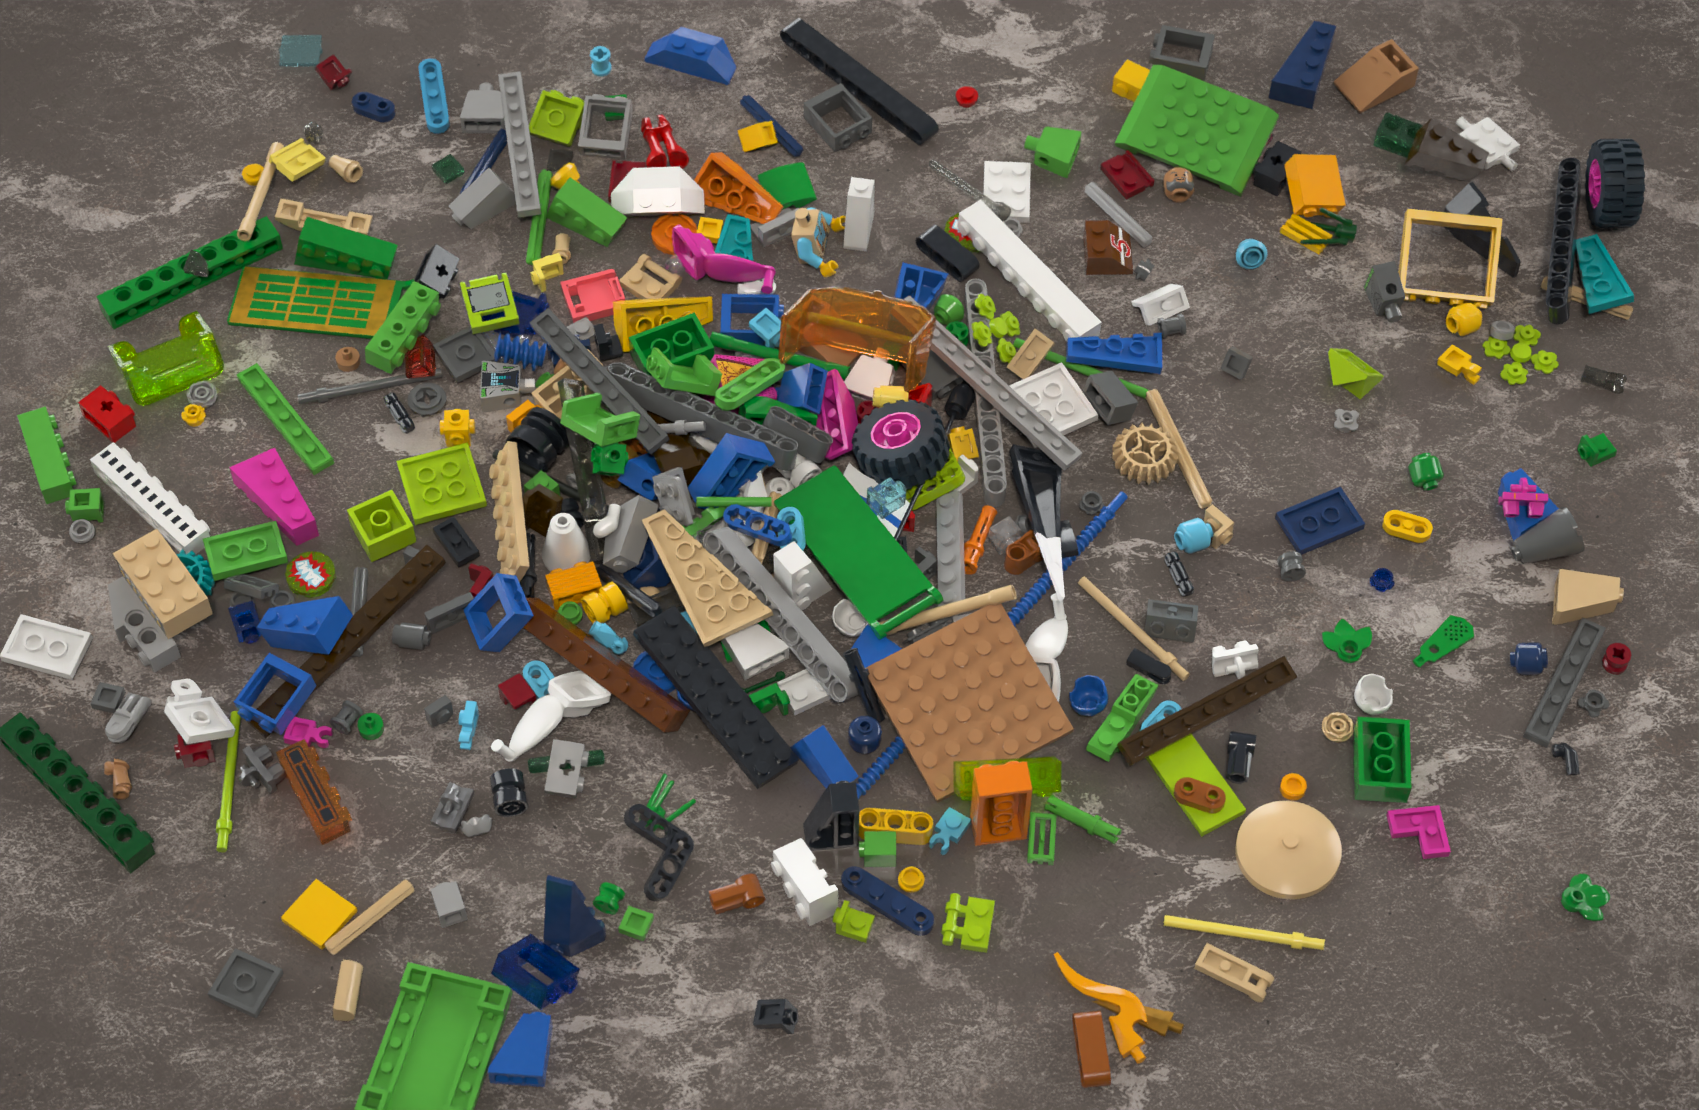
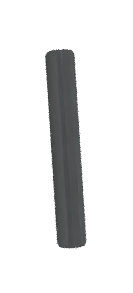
(359, 596)

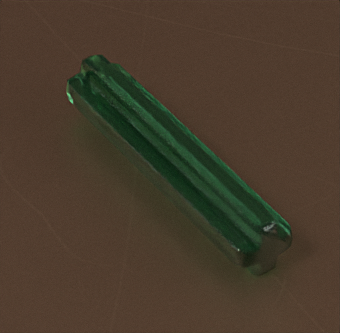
(541, 764)

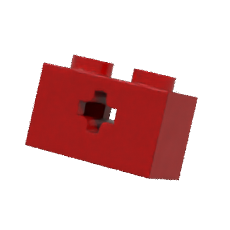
(107, 413)

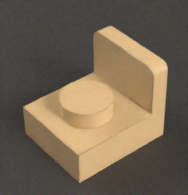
(1221, 526)

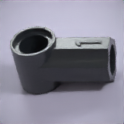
(1240, 751)

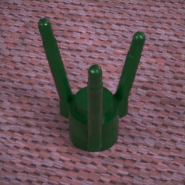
(1345, 231)

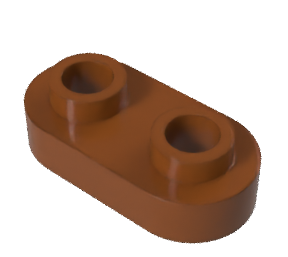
(1199, 795)

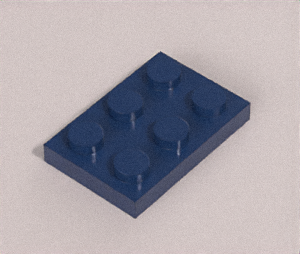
(1320, 520)

